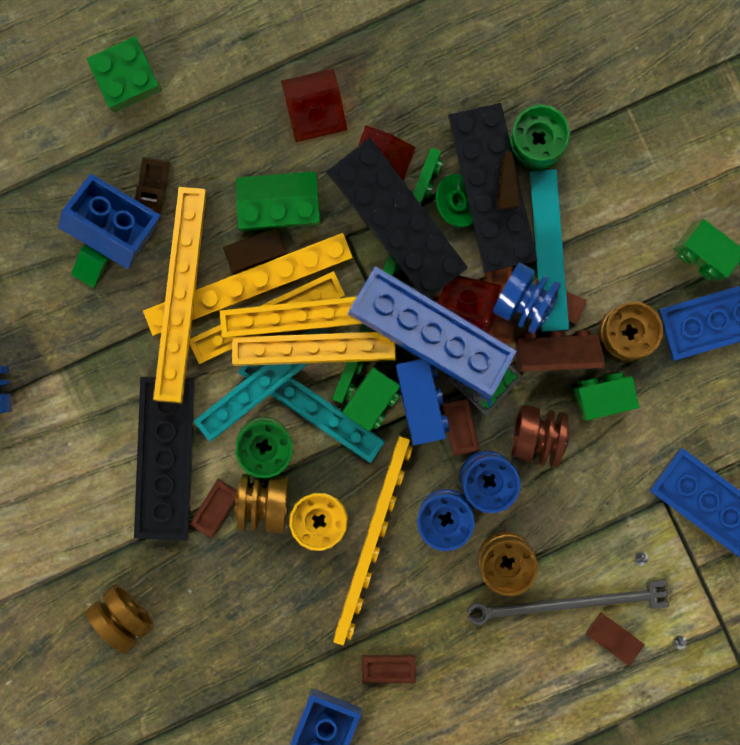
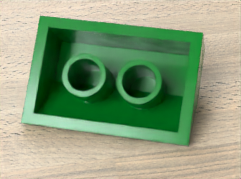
(277, 201)

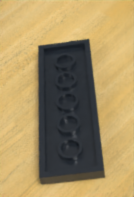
(480, 143)
(396, 218)
(164, 464)

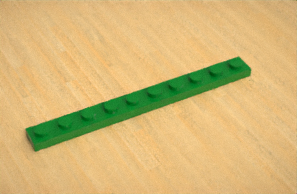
(422, 190)

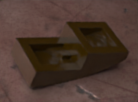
(152, 183)
(254, 250)

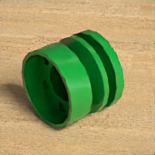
(542, 123)
(271, 461)

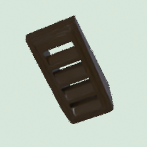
(508, 191)

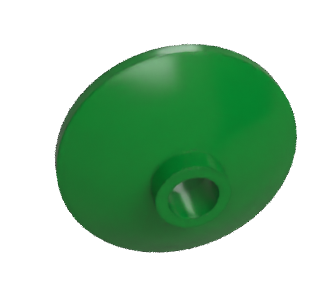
(452, 201)

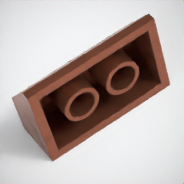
(558, 351)

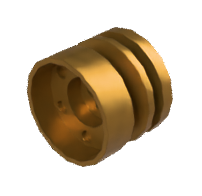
(634, 317)
(262, 503)
(510, 578)

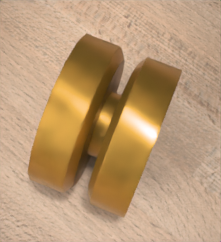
(119, 619)

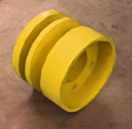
(303, 523)

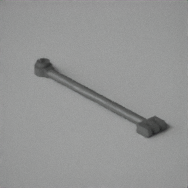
(572, 603)

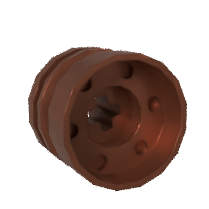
(540, 436)

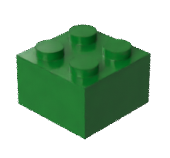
(124, 74)
(708, 250)
(605, 397)
(371, 400)

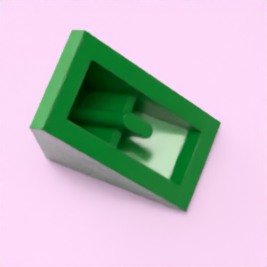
(90, 266)

